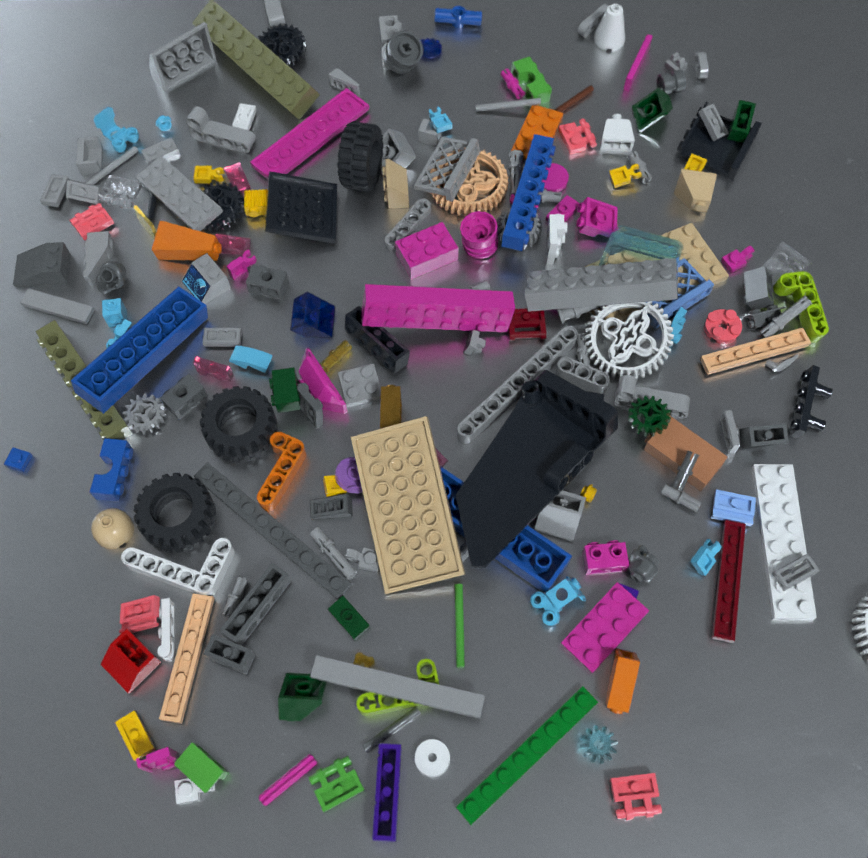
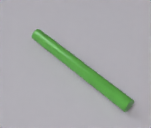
(459, 624)

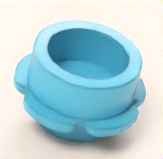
(163, 123)

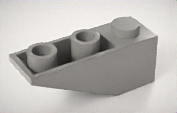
(99, 251)

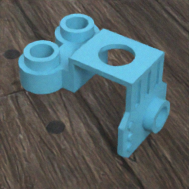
(105, 122)
(553, 604)

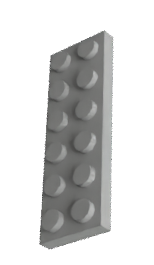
(179, 194)

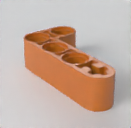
(278, 473)

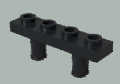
(802, 409)

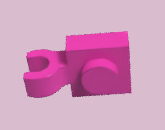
(736, 260)
(239, 266)

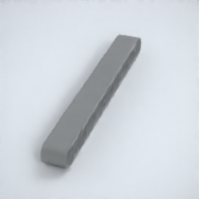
(514, 391)

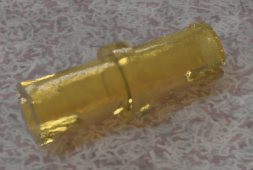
(335, 356)

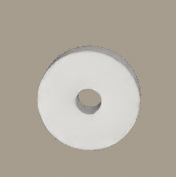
(434, 747)

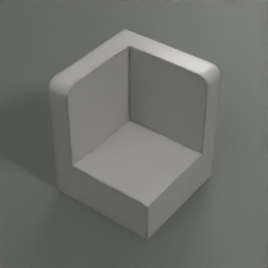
(428, 136)

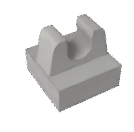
(676, 63)
(474, 343)

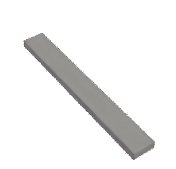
(398, 686)

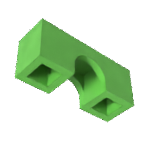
(526, 72)

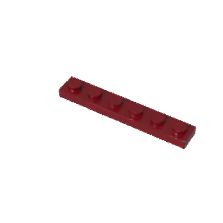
(728, 581)

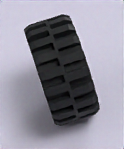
(360, 156)
(229, 404)
(158, 496)

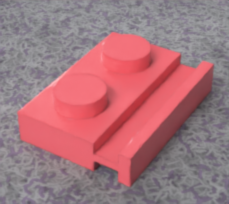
(140, 614)

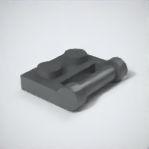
(310, 406)

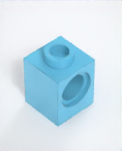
(114, 311)

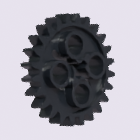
(285, 42)
(230, 201)

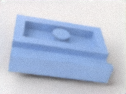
(733, 507)

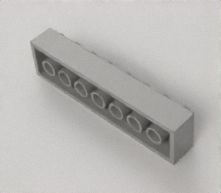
(602, 285)

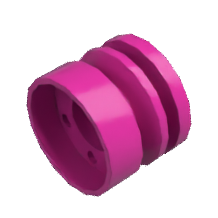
(479, 235)

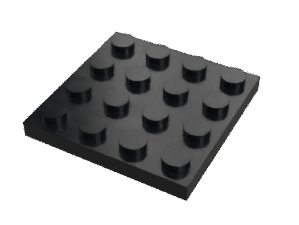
(301, 207)

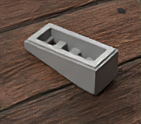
(341, 81)

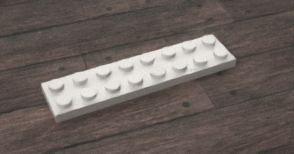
(782, 540)

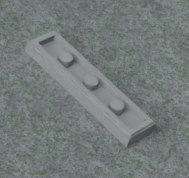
(57, 306)

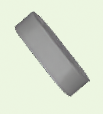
(701, 65)

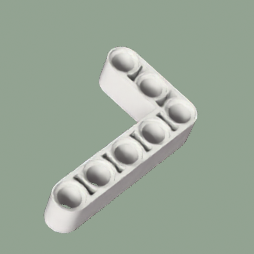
(181, 572)

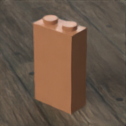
(672, 447)

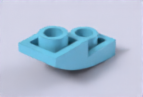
(677, 324)
(250, 357)

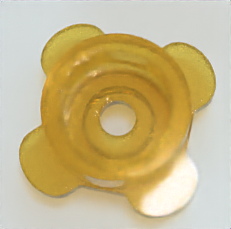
(360, 658)

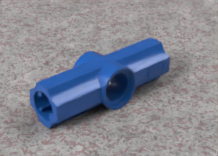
(458, 16)

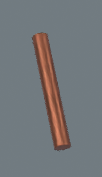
(574, 99)

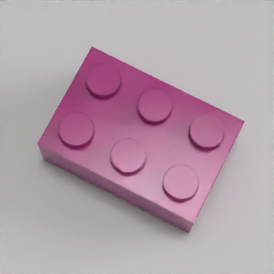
(426, 250)

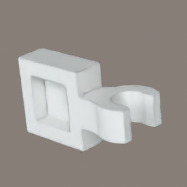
(187, 791)

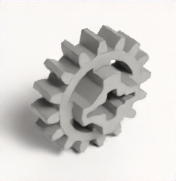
(144, 413)

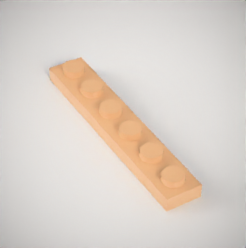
(755, 351)
(187, 659)

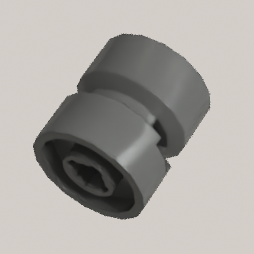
(672, 82)

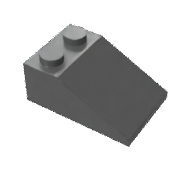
(43, 265)

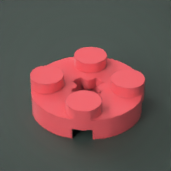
(725, 317)

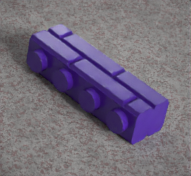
(387, 793)

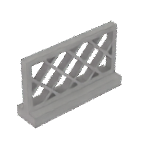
(459, 170)

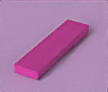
(638, 62)

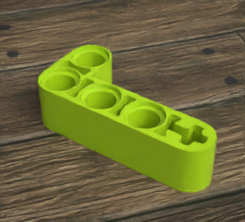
(813, 317)
(397, 704)

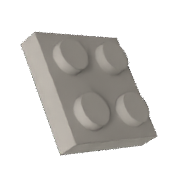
(360, 385)

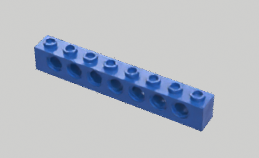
(528, 192)

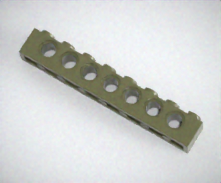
(59, 346)

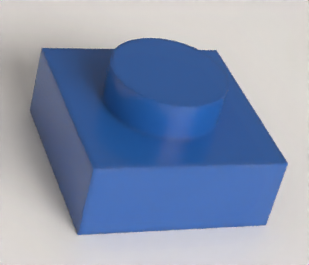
(18, 459)

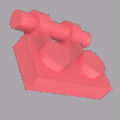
(572, 136)
(92, 220)
(635, 788)

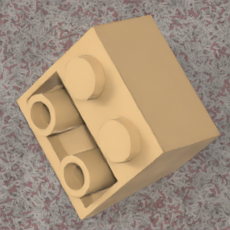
(395, 185)

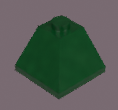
(651, 108)
(299, 696)

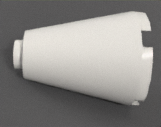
(611, 29)

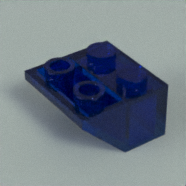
(312, 316)

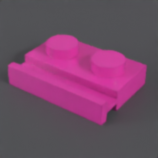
(160, 759)

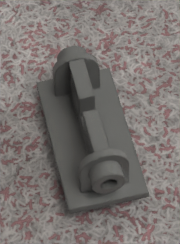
(757, 318)

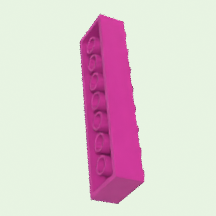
(437, 308)

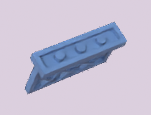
(689, 298)

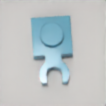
(440, 121)

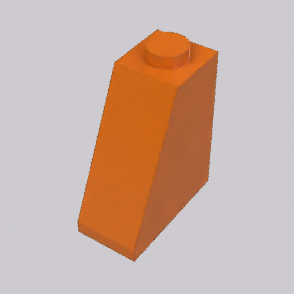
(622, 681)

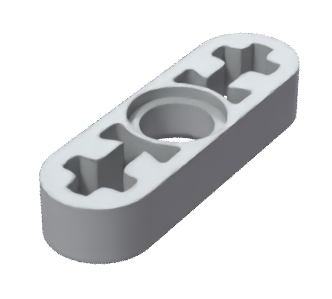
(592, 21)

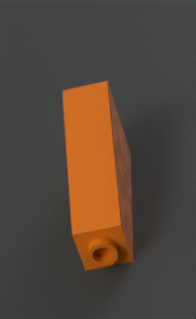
(183, 243)

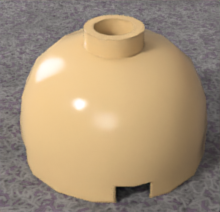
(112, 528)

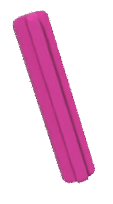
(287, 779)

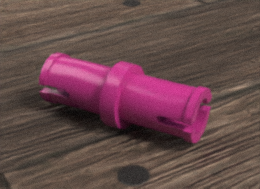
(512, 83)

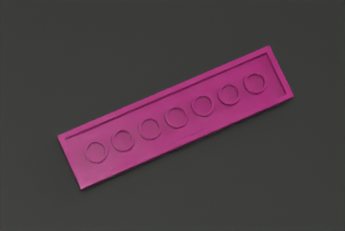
(310, 134)

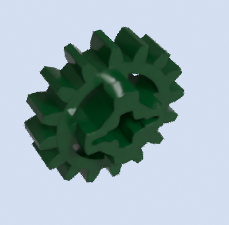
(644, 408)

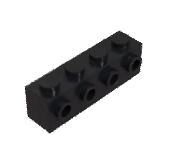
(377, 341)

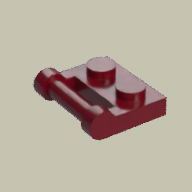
(525, 319)

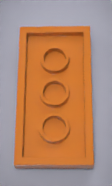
(540, 122)

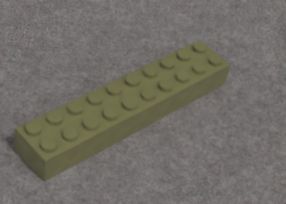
(257, 60)

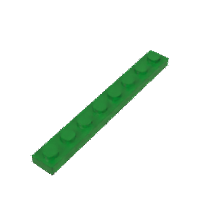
(526, 755)

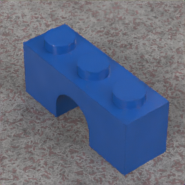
(110, 485)

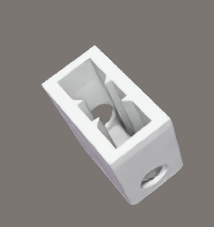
(617, 135)

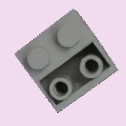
(561, 516)

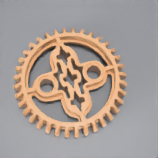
(475, 183)

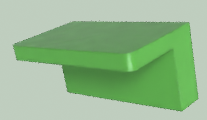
(200, 767)

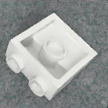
(555, 236)

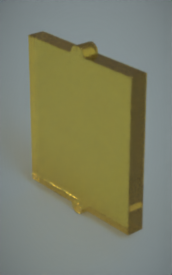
(145, 222)

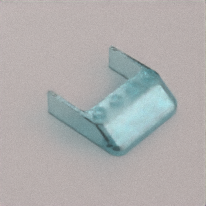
(643, 243)

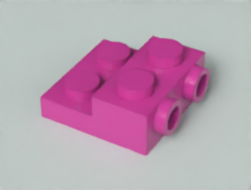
(596, 218)

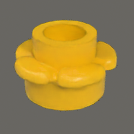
(588, 492)

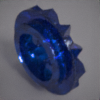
(431, 52)

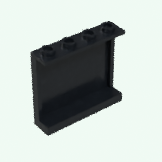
(722, 155)

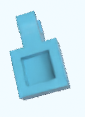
(704, 557)

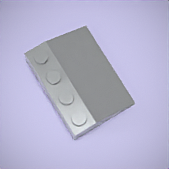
(182, 57)

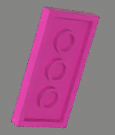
(605, 627)

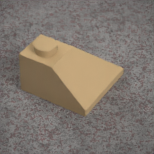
(695, 189)

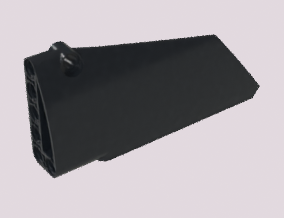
(530, 462)

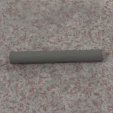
(387, 732)

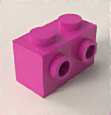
(605, 557)

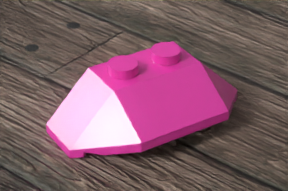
(320, 384)

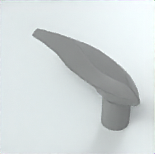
(783, 364)

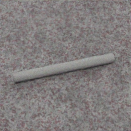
(508, 104)
(112, 166)

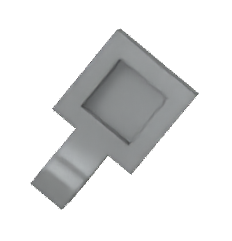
(367, 559)

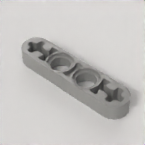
(411, 226)

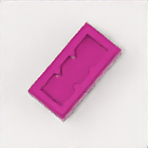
(565, 207)

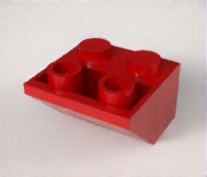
(129, 661)

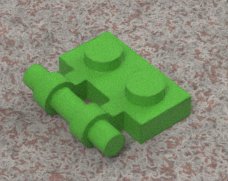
(338, 790)

